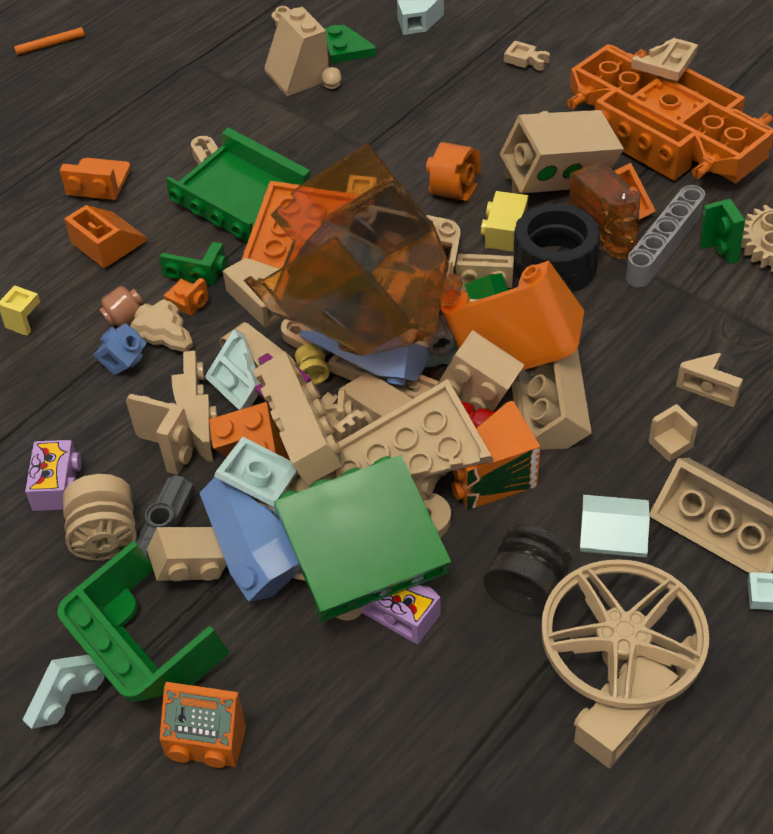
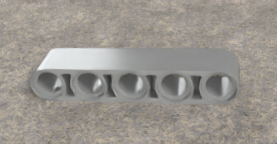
(664, 236)

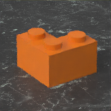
(252, 423)

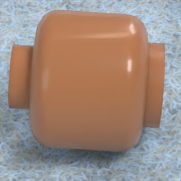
(120, 306)

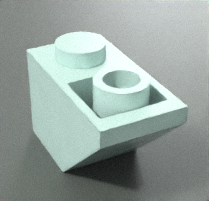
(418, 15)

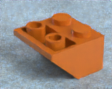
(102, 234)

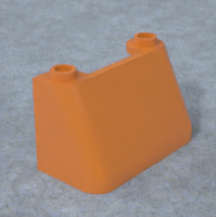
(530, 322)

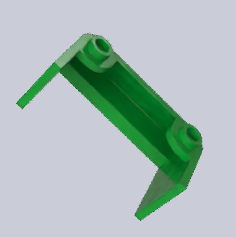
(96, 620)

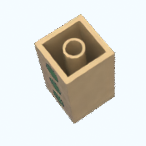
(552, 145)

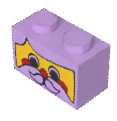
(50, 472)
(407, 612)

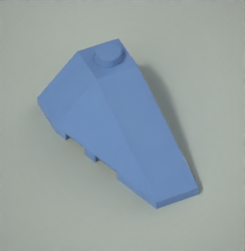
(250, 540)

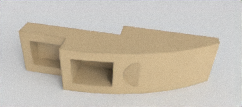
(192, 396)

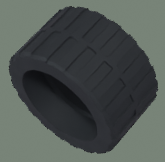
(562, 227)

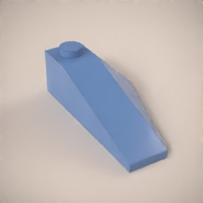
(394, 364)

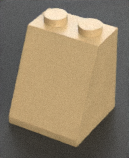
(297, 52)

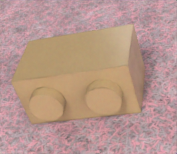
(186, 554)

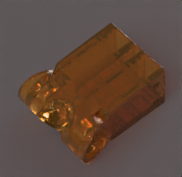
(610, 203)

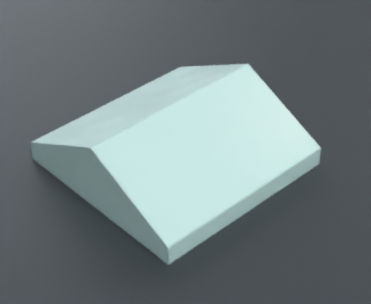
(257, 471)
(615, 526)

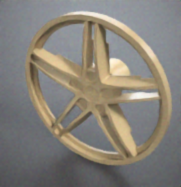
(625, 634)

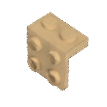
(165, 425)

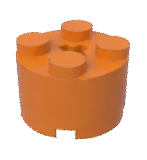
(454, 171)

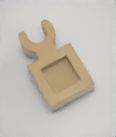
(525, 54)

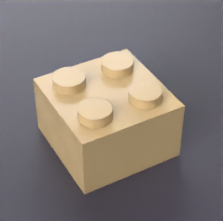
(481, 372)

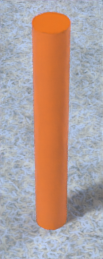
(49, 41)

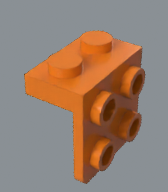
(95, 178)

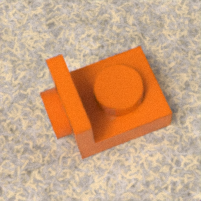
(188, 296)

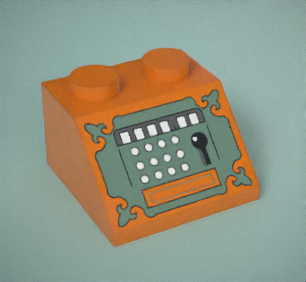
(202, 725)

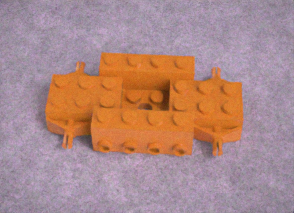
(672, 120)

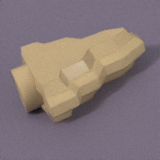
(162, 326)

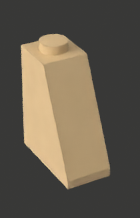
(243, 294)

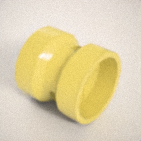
(311, 360)

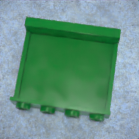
(233, 183)
(362, 536)

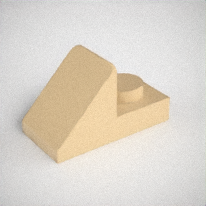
(704, 378)

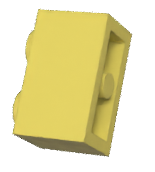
(502, 219)

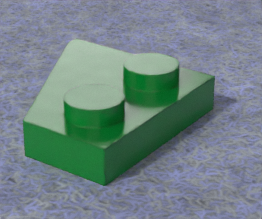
(347, 45)

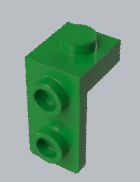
(193, 269)

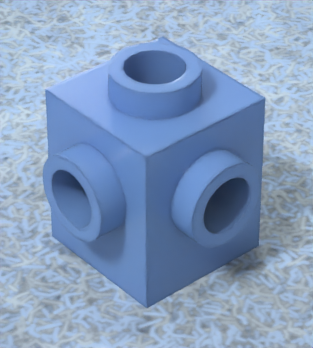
(120, 348)

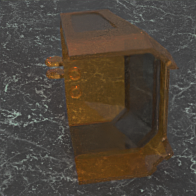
(359, 260)

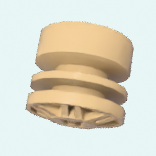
(98, 516)

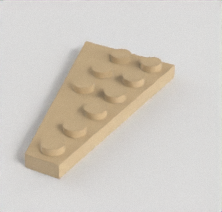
(427, 431)

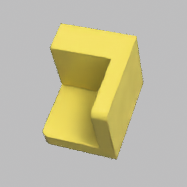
(16, 307)

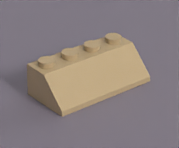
(554, 402)
(717, 515)

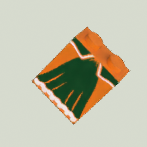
(514, 463)

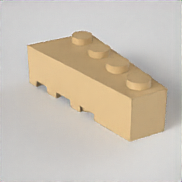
(299, 418)

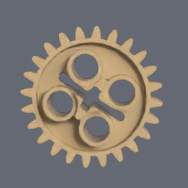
(759, 236)

